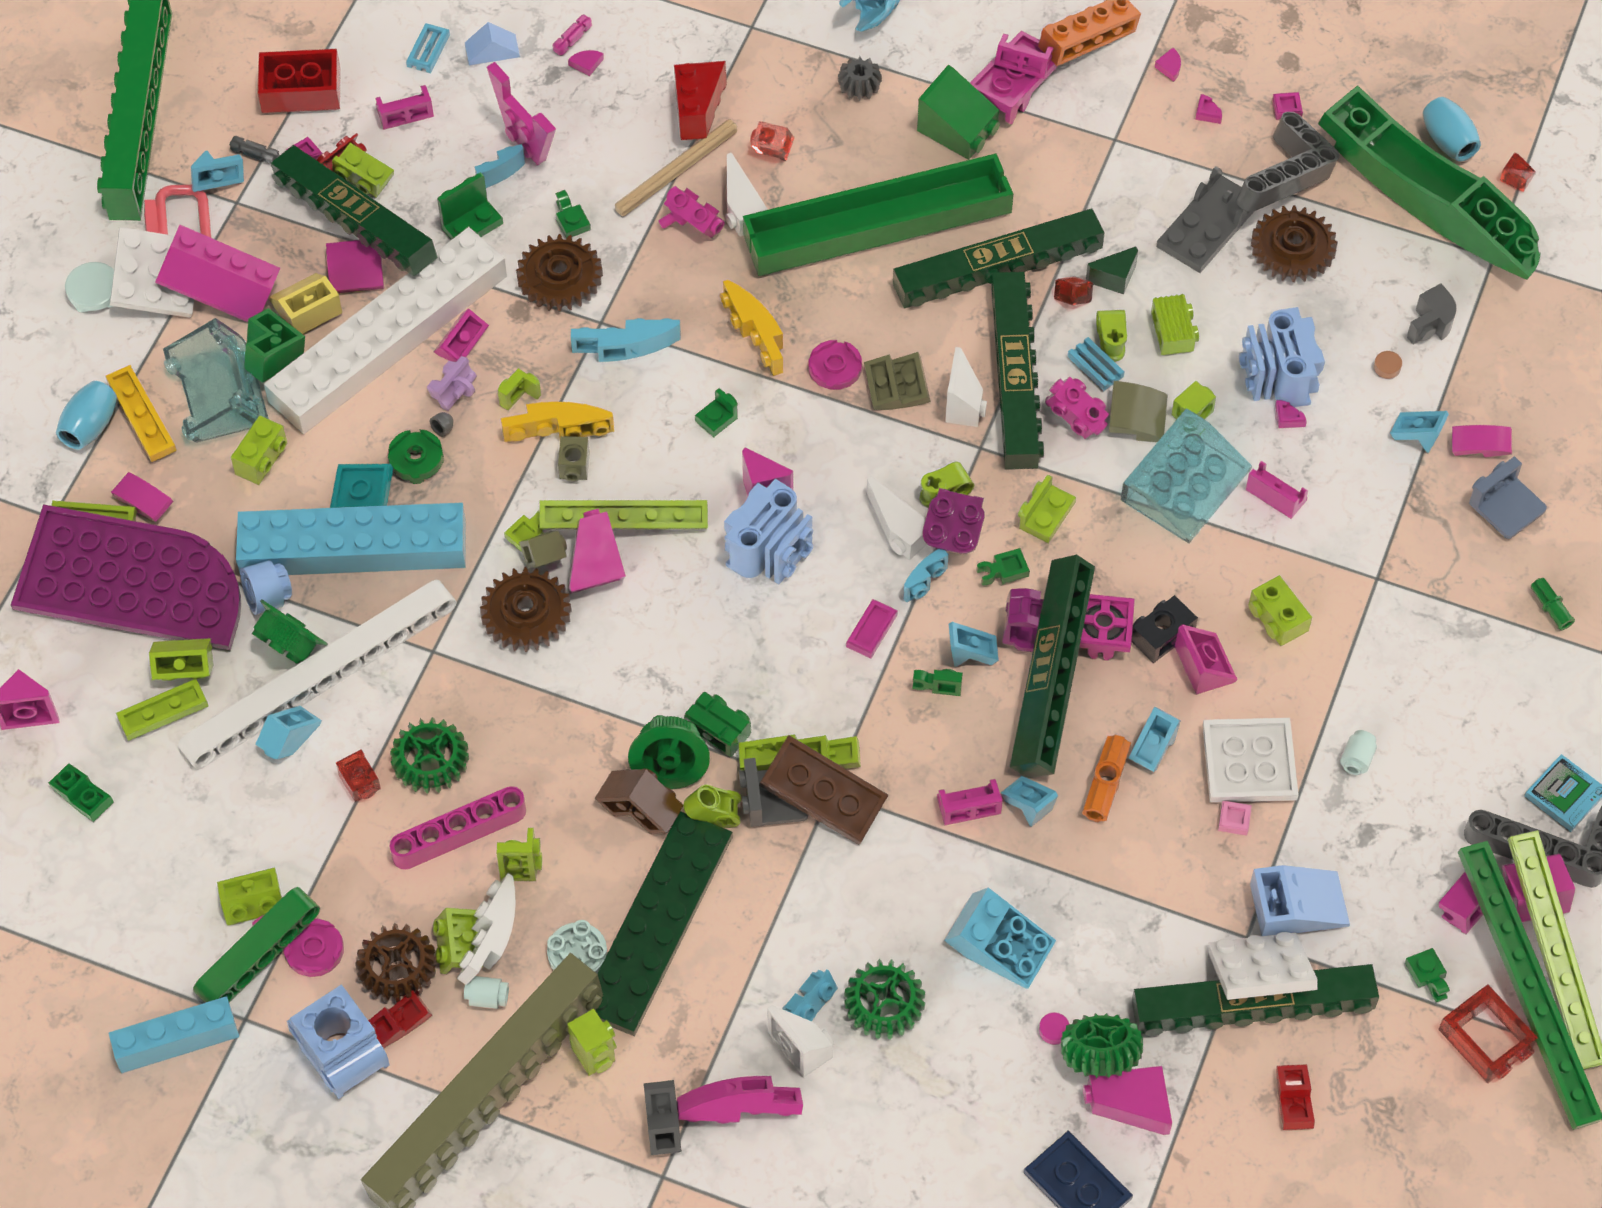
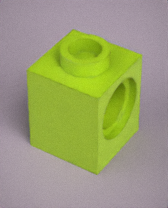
(1195, 398)

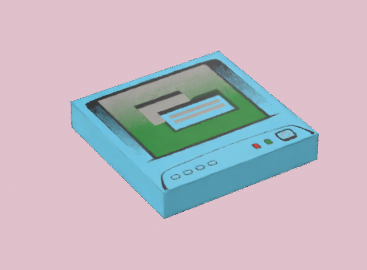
(1565, 793)

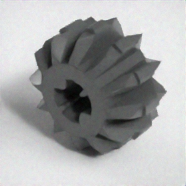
(859, 78)

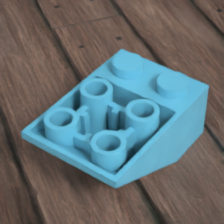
(1000, 938)

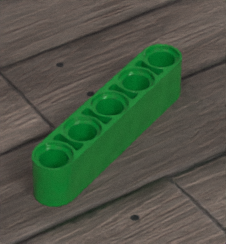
(257, 947)

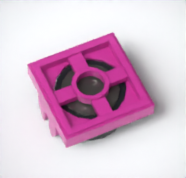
(1105, 627)

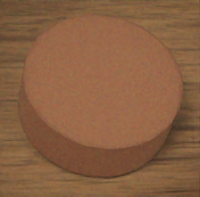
(1387, 364)

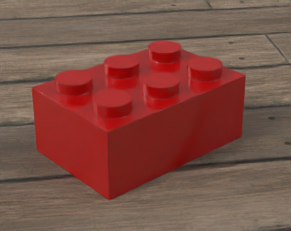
(299, 80)

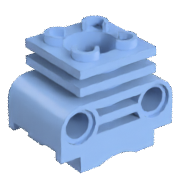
(1282, 358)
(768, 533)
(340, 1061)

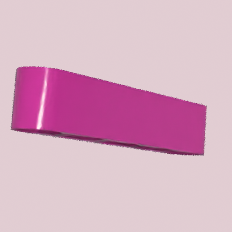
(450, 839)

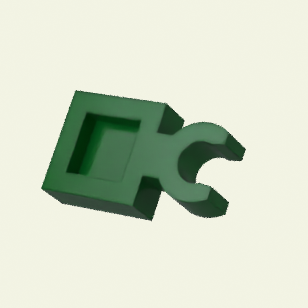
(1006, 566)
(941, 682)

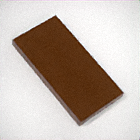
(823, 790)

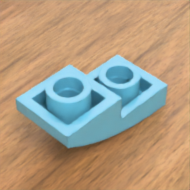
(509, 162)
(919, 580)

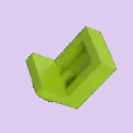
(513, 388)

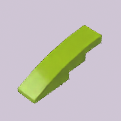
(841, 751)

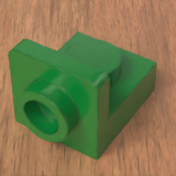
(718, 413)

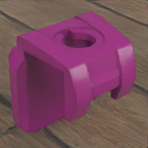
(954, 522)
(1023, 617)

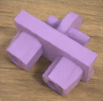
(456, 381)

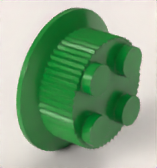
(286, 634)
(670, 750)

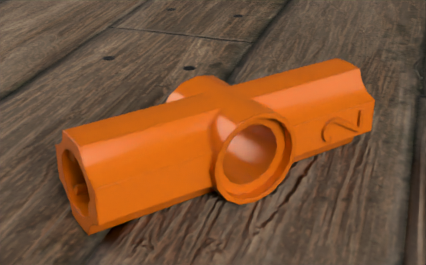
(1102, 791)

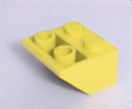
(307, 303)

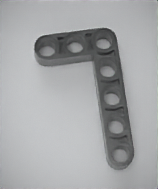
(1310, 164)
(1579, 856)

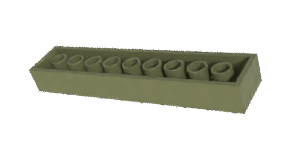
(483, 1087)

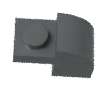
(1436, 314)
(662, 1117)

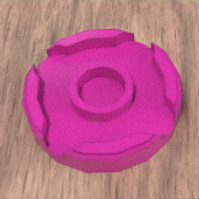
(835, 365)
(315, 949)

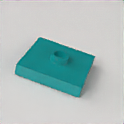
(361, 485)

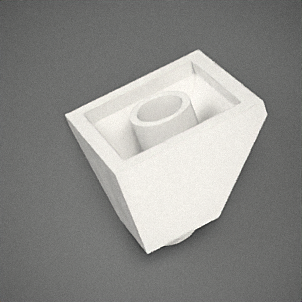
(964, 393)
(799, 1040)

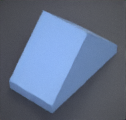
(491, 44)

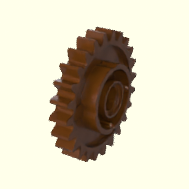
(1294, 243)
(540, 277)
(507, 621)

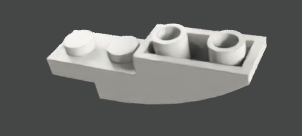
(493, 929)

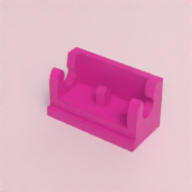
(1022, 58)
(405, 110)
(1275, 491)
(970, 803)
(1461, 905)

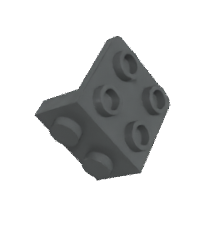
(761, 804)

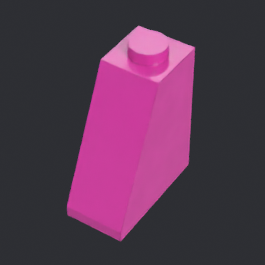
(595, 553)
(1132, 1098)

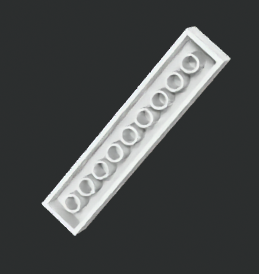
(385, 331)

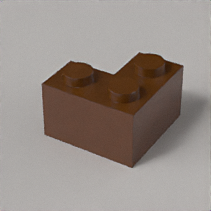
(642, 797)

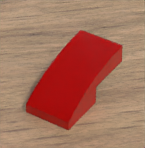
(400, 1019)
(1294, 1097)

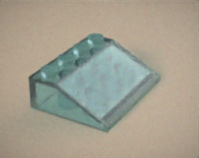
(1185, 477)

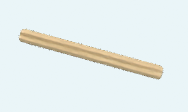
(675, 167)

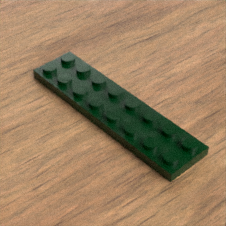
(659, 920)

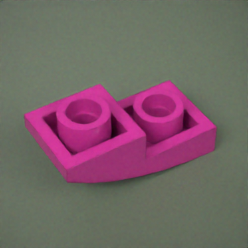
(1483, 439)
(143, 496)

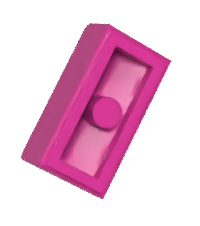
(461, 336)

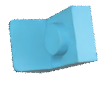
(214, 173)
(1419, 426)
(972, 644)
(1155, 739)
(1031, 798)

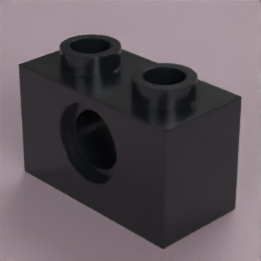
(1155, 641)

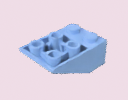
(1297, 900)

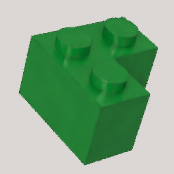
(271, 345)

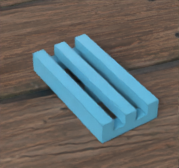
(429, 65)
(1099, 361)

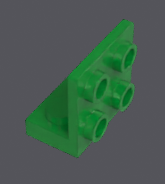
(468, 207)

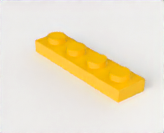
(141, 413)

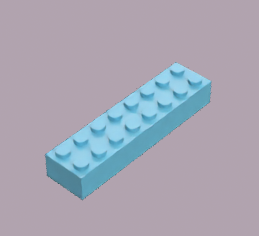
(354, 538)

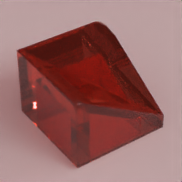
(1517, 173)
(1073, 290)

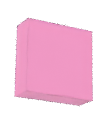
(1234, 818)

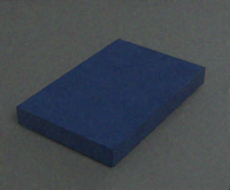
(1076, 1177)

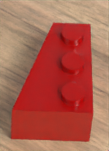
(698, 95)

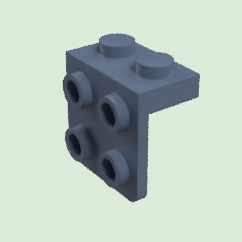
(1506, 500)

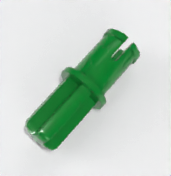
(1552, 603)

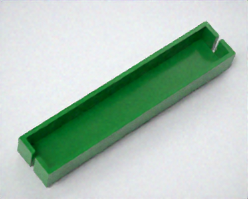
(877, 214)

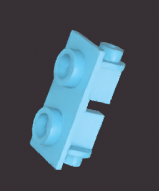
(817, 991)

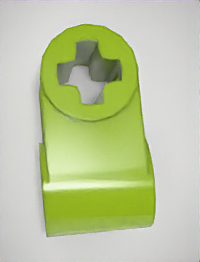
(1112, 332)
(951, 477)
(714, 806)

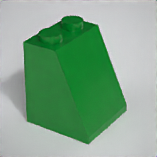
(956, 114)

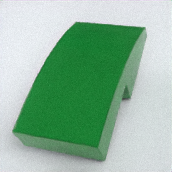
(81, 792)

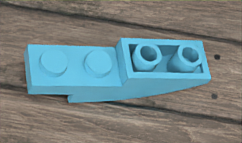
(636, 340)

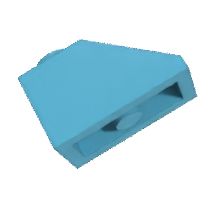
(286, 731)

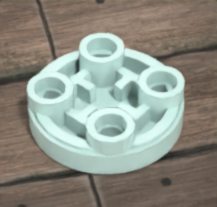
(90, 286)
(579, 939)

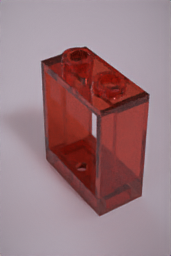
(1452, 1030)

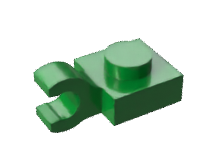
(570, 219)
(1429, 971)

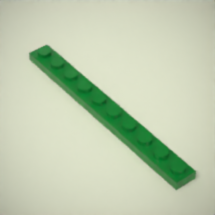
(1530, 985)

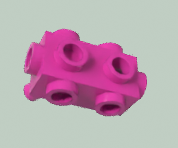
(686, 209)
(1077, 407)

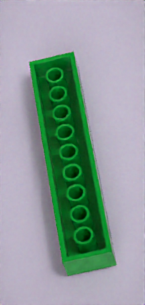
(134, 108)

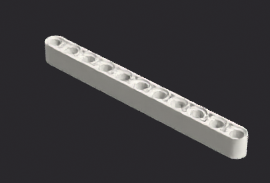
(317, 673)

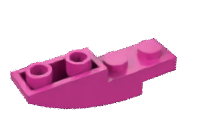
(727, 1098)

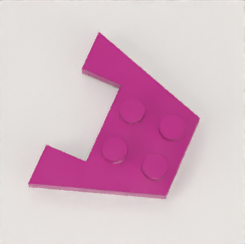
(532, 132)

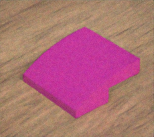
(354, 266)

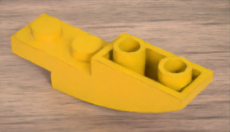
(755, 321)
(553, 417)

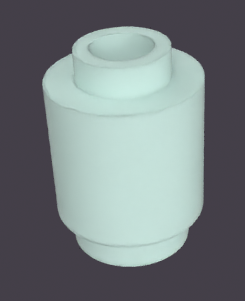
(1359, 752)
(486, 992)

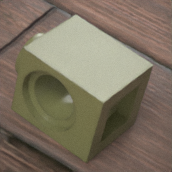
(571, 449)
(543, 549)

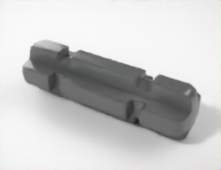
(253, 149)

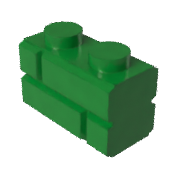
(719, 723)

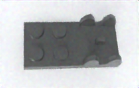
(1205, 223)

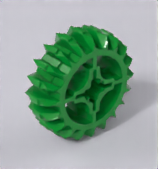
(430, 765)
(866, 985)
(1102, 1045)

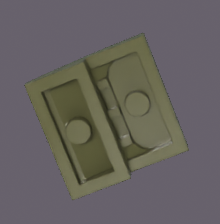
(897, 382)
(1138, 411)

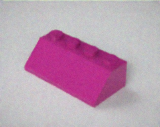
(217, 274)

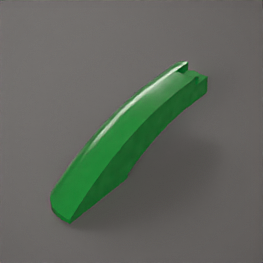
(1431, 186)

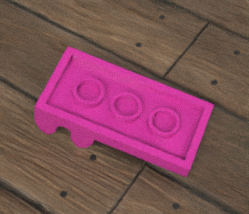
(1009, 88)

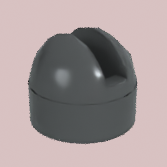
(441, 423)

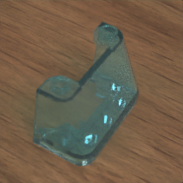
(215, 382)

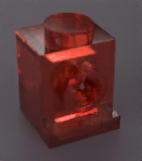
(779, 136)
(358, 776)

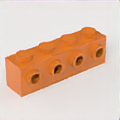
(1089, 29)

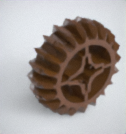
(387, 981)

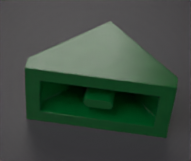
(1114, 270)

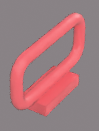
(155, 210)

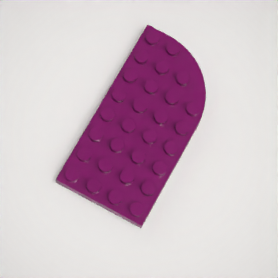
(128, 578)

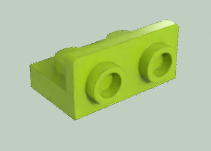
(362, 170)
(1045, 510)
(520, 858)
(249, 895)
(453, 936)

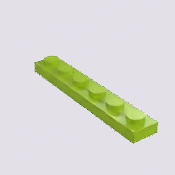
(626, 513)

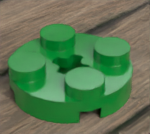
(415, 469)

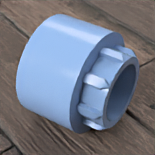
(266, 583)

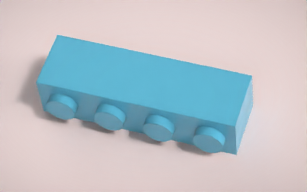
(173, 1034)

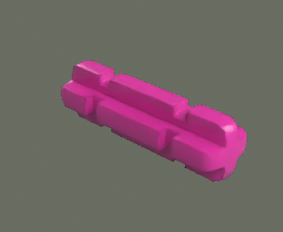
(572, 35)

